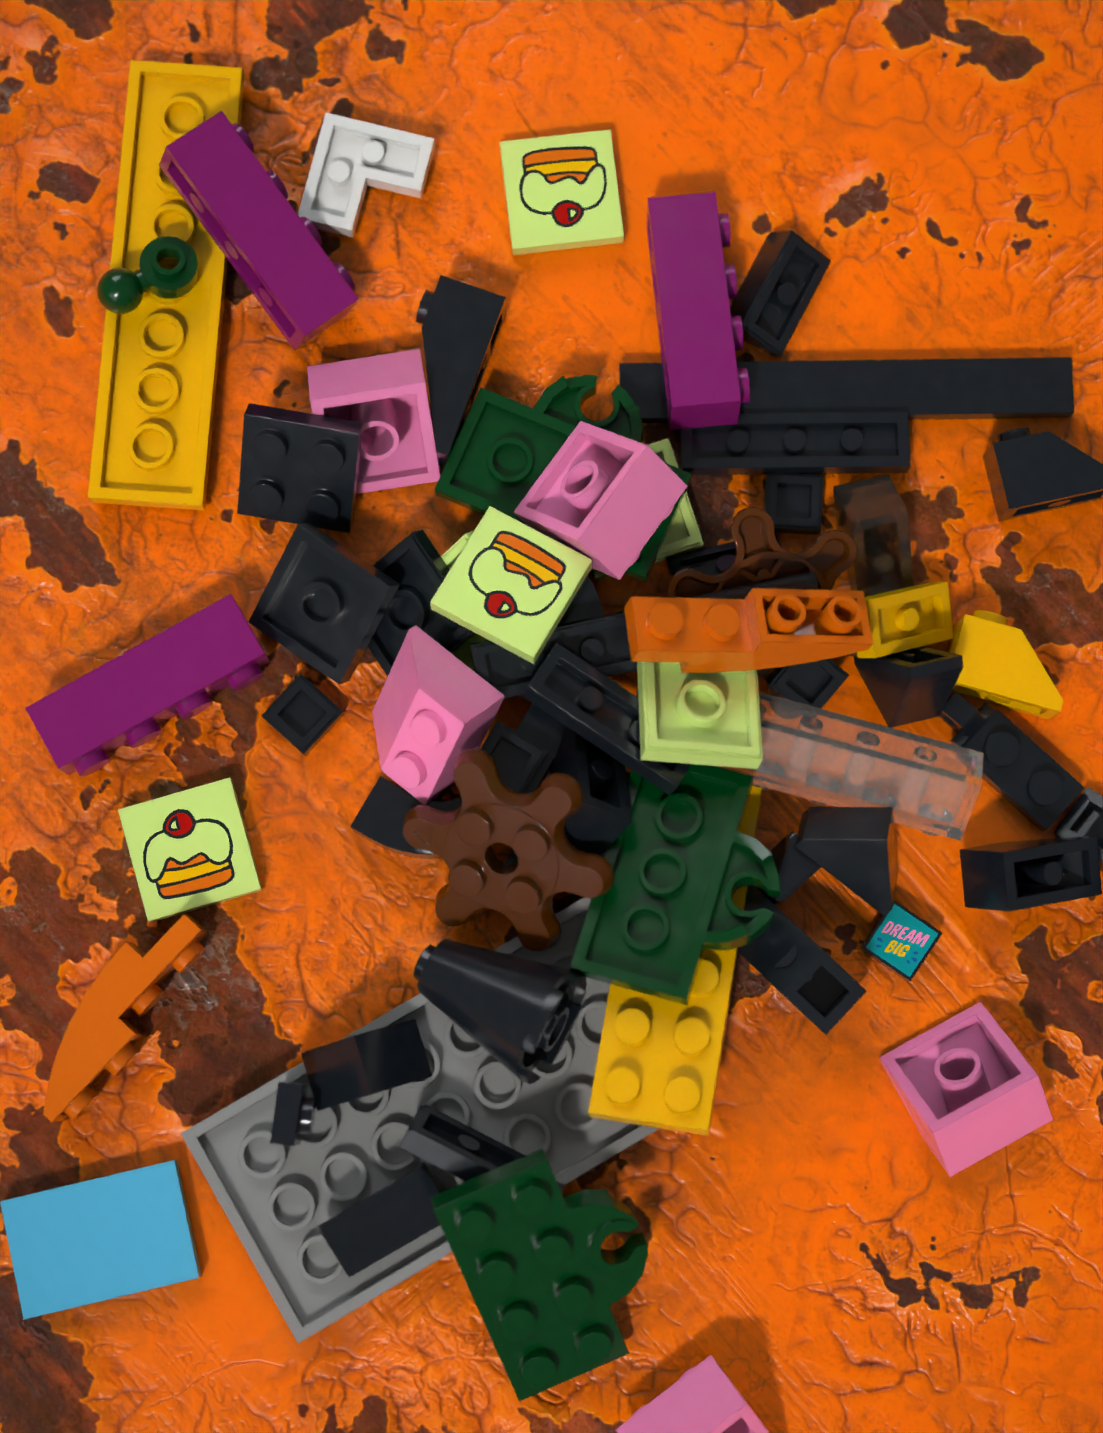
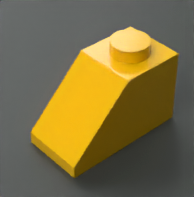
(1002, 666)

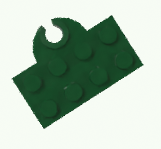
(510, 446)
(676, 885)
(542, 1269)

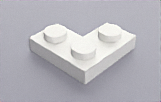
(356, 156)

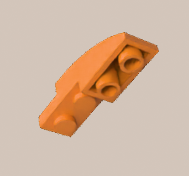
(750, 633)
(100, 1033)

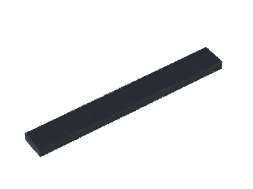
(921, 387)

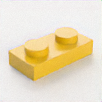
(908, 618)

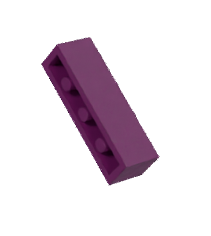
(259, 229)
(694, 311)
(149, 686)

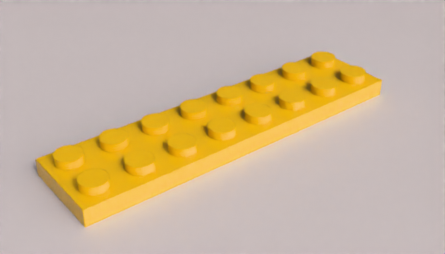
(165, 353)

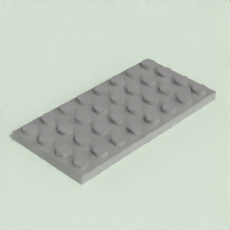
(285, 1191)

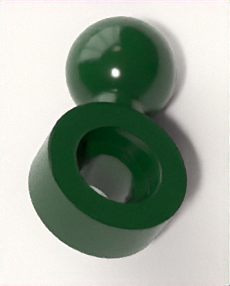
(123, 289)

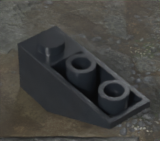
(800, 967)

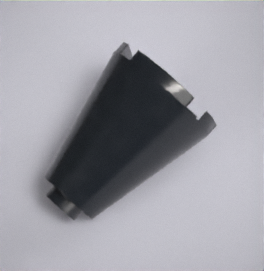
(502, 1001)

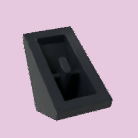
(910, 683)
(854, 848)
(366, 1064)

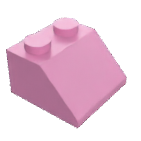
(392, 404)
(602, 497)
(430, 715)
(967, 1088)
(697, 1403)

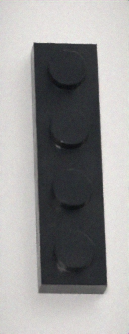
(799, 444)

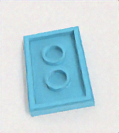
(100, 1239)

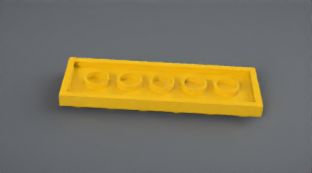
(664, 1056)

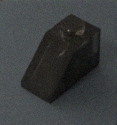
(879, 525)

